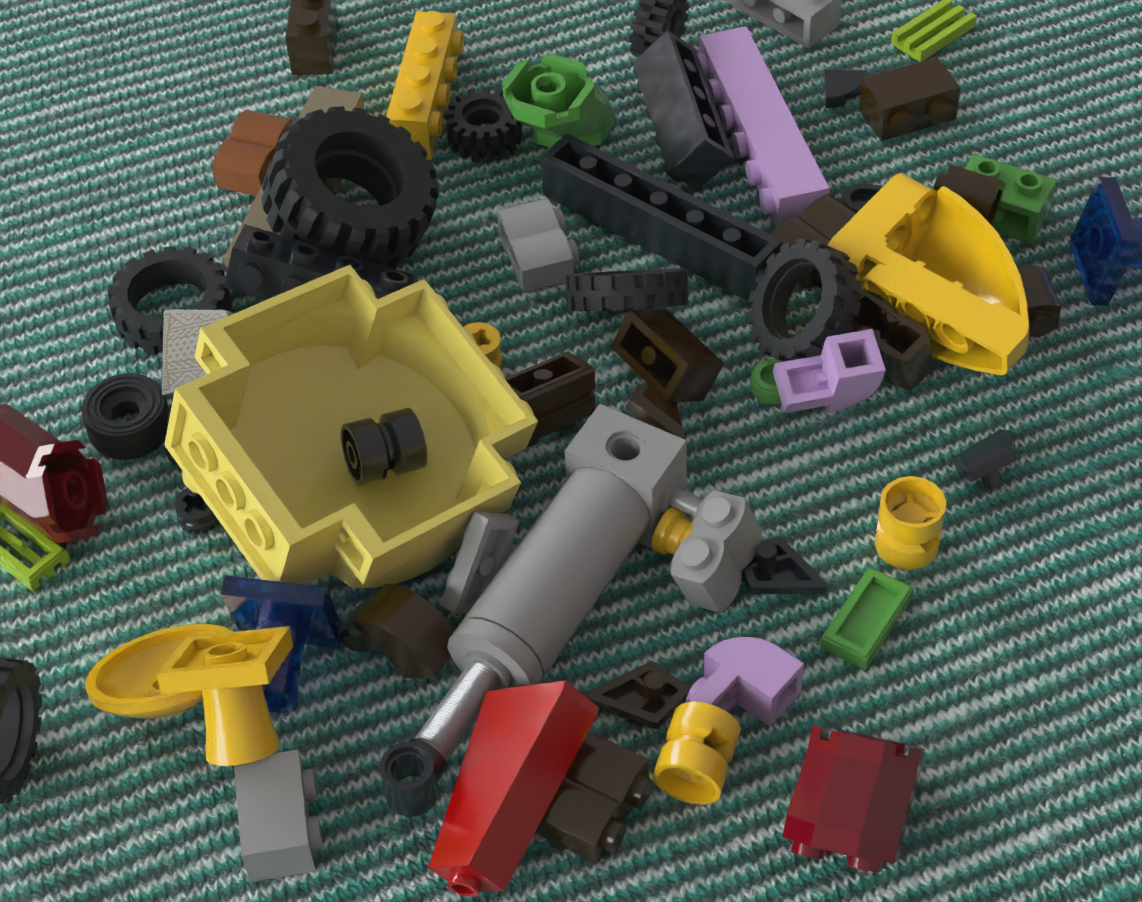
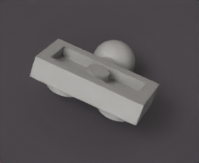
(481, 556)

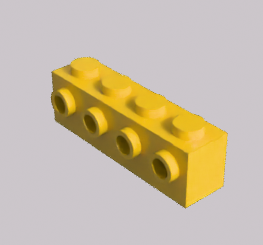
(426, 77)

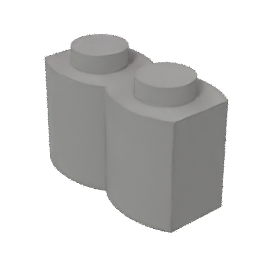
(537, 244)
(713, 555)

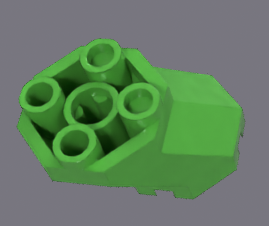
(558, 100)

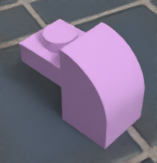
(837, 379)
(751, 675)

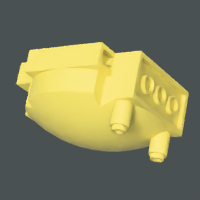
(270, 415)

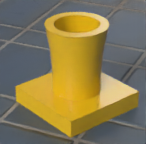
(231, 677)

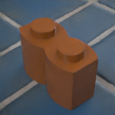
(247, 153)

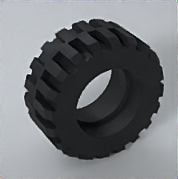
(363, 152)

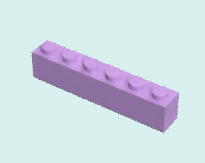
(760, 125)

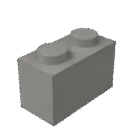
(275, 816)

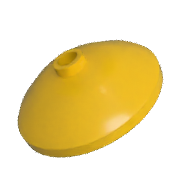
(127, 677)

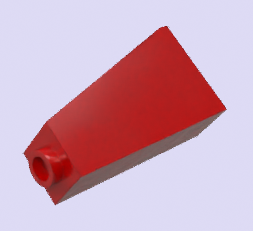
(508, 781)

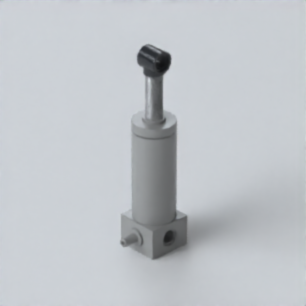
(613, 497)

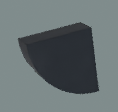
(841, 85)

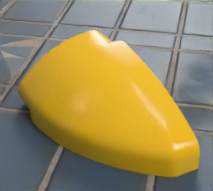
(944, 270)

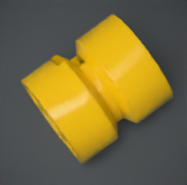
(910, 522)
(697, 753)

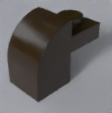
(404, 629)

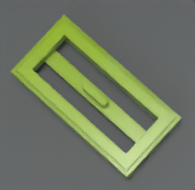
(928, 26)
(40, 566)

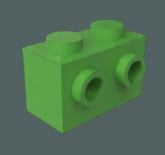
(1024, 201)

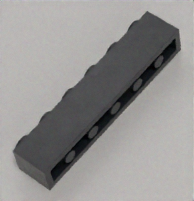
(656, 215)

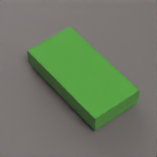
(867, 618)

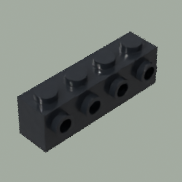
(682, 111)
(273, 263)

